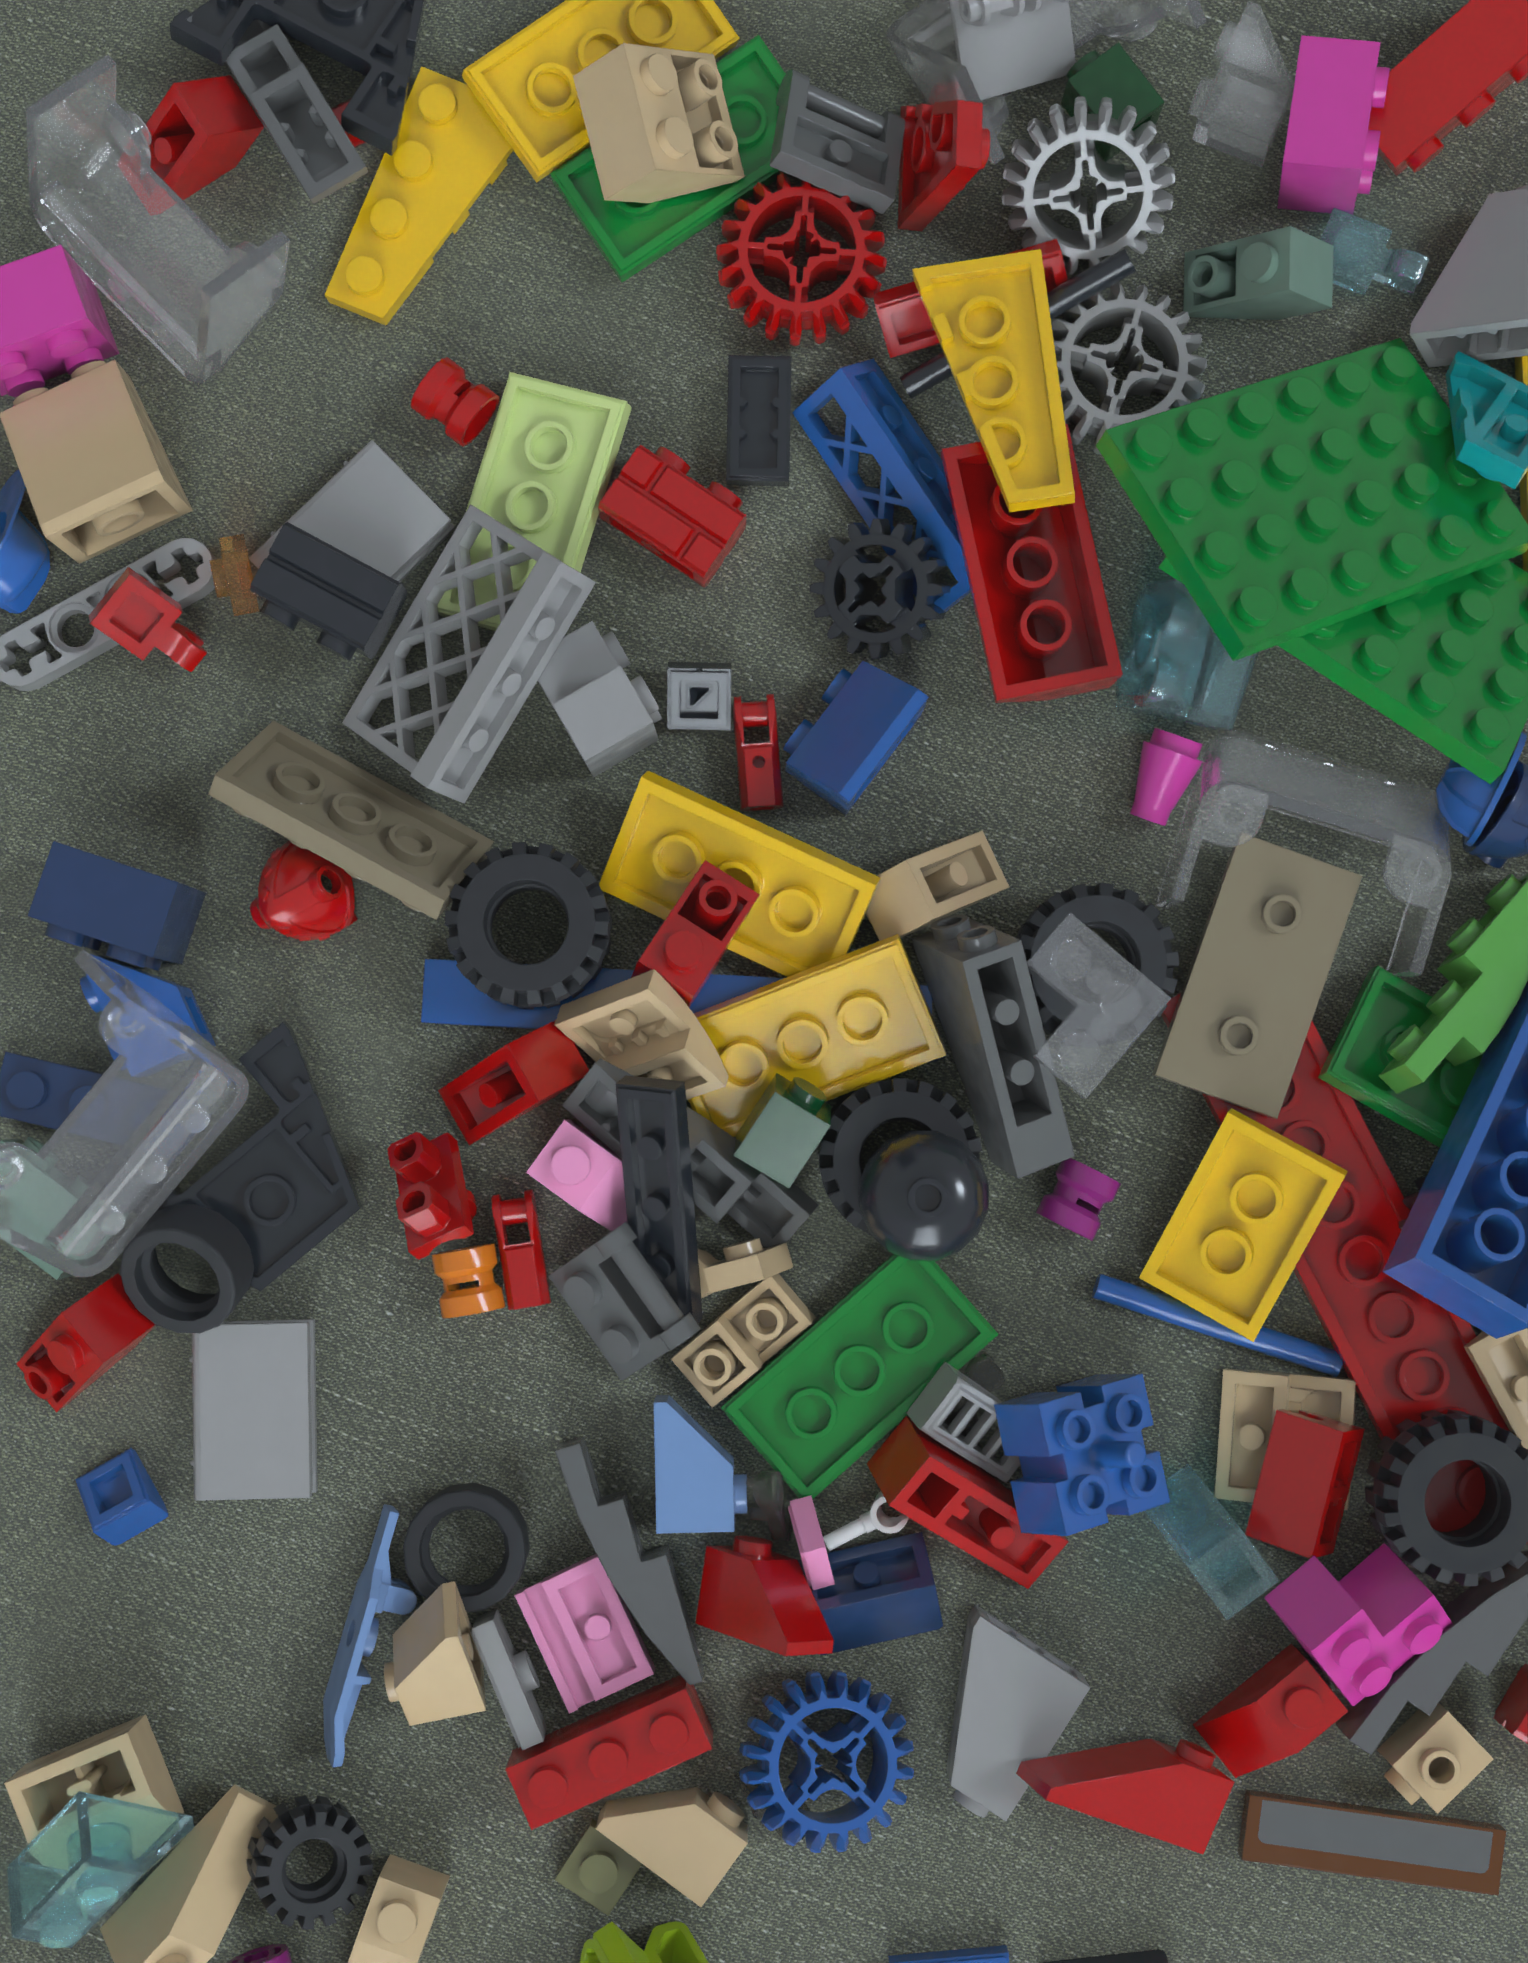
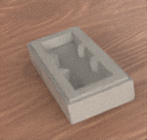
(511, 1677)

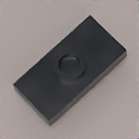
(758, 420)

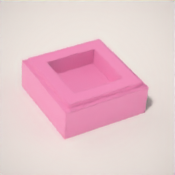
(810, 1543)

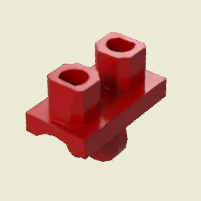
(431, 1192)

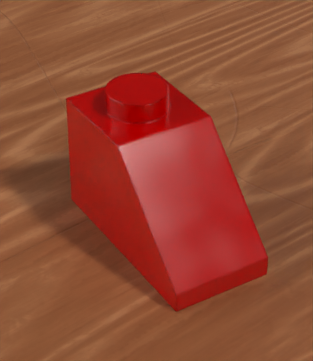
(200, 133)
(513, 1081)
(761, 1599)
(1270, 1714)

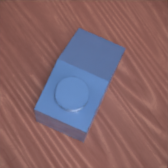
(693, 1475)

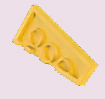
(418, 196)
(1003, 359)

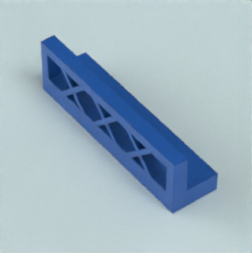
(905, 461)

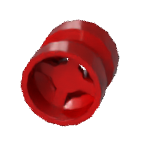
(454, 401)

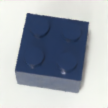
(106, 901)

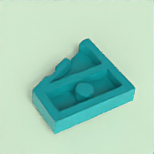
(1488, 419)

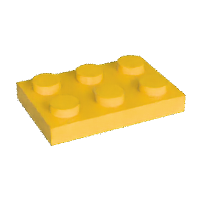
(1242, 1224)

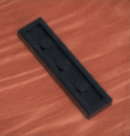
(660, 1183)

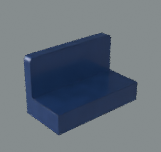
(879, 1593)

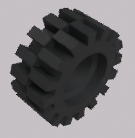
(318, 1899)

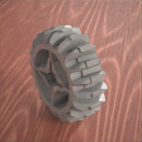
(1060, 191)
(1144, 372)

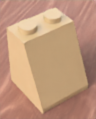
(92, 461)

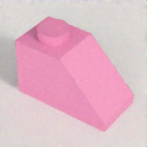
(583, 1174)

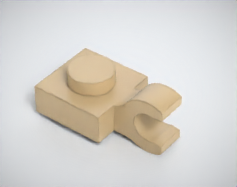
(743, 1264)

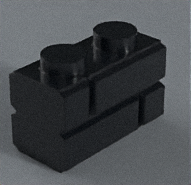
(327, 592)

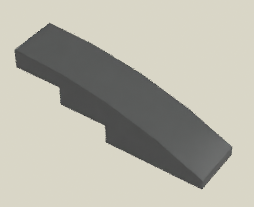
(294, 111)
(719, 1179)
(641, 1577)
(1481, 1630)

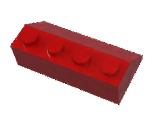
(1032, 586)

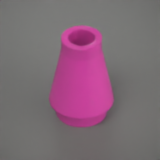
(1164, 774)

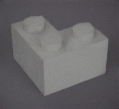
(597, 701)

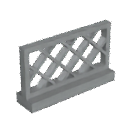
(497, 674)

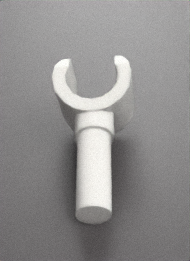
(865, 1523)

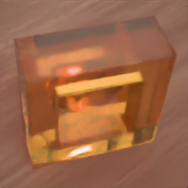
(234, 575)

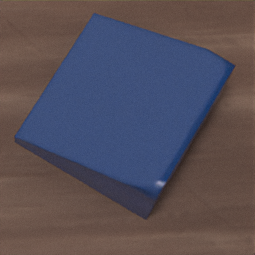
(121, 1498)

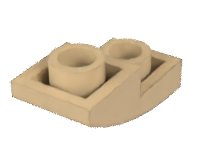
(743, 1338)

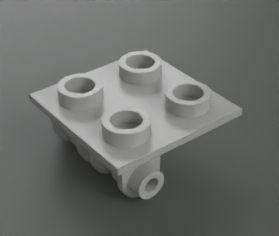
(1012, 42)

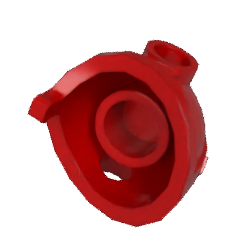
(295, 899)

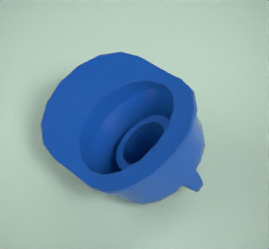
(22, 551)

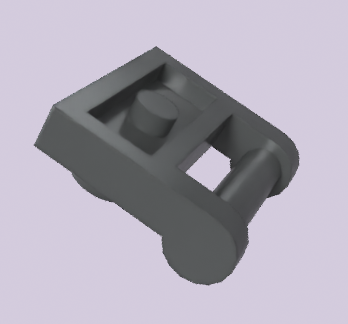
(836, 143)
(622, 1303)

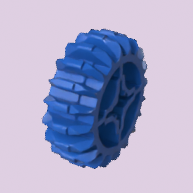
(807, 1782)

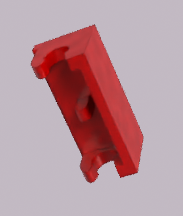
(1304, 1482)

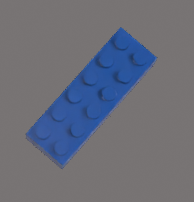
(1471, 1216)

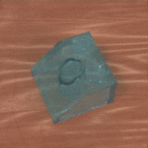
(87, 1866)

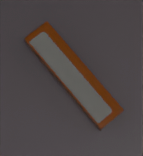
(1372, 1842)

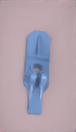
(373, 1593)

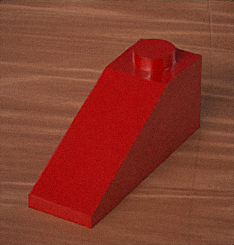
(959, 1503)
(1138, 1786)

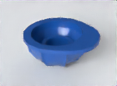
(1469, 800)

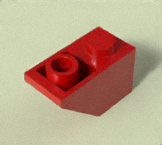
(698, 931)
(84, 1344)

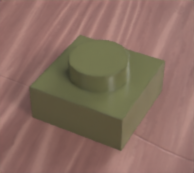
(597, 1869)

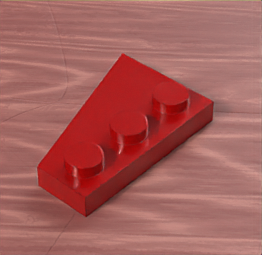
(938, 157)

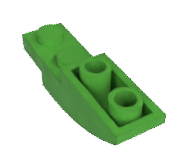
(1483, 987)

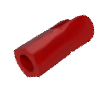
(758, 762)
(524, 1261)

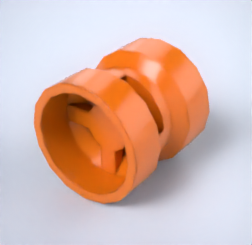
(466, 1266)

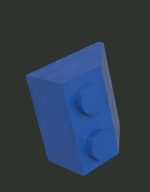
(854, 735)

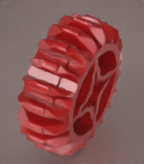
(778, 253)

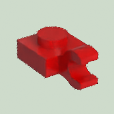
(145, 618)

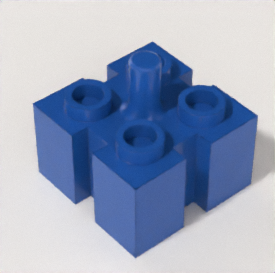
(1082, 1454)

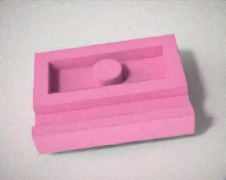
(585, 1633)

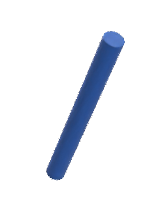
(1178, 1313)

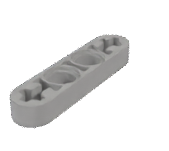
(45, 667)

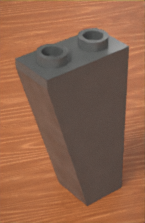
(993, 1032)

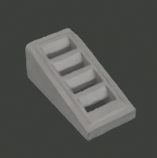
(939, 1400)

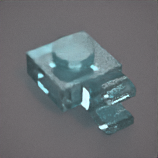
(1362, 256)

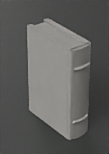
(372, 515)
(254, 1410)

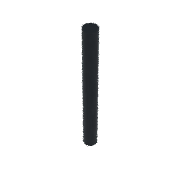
(1059, 299)

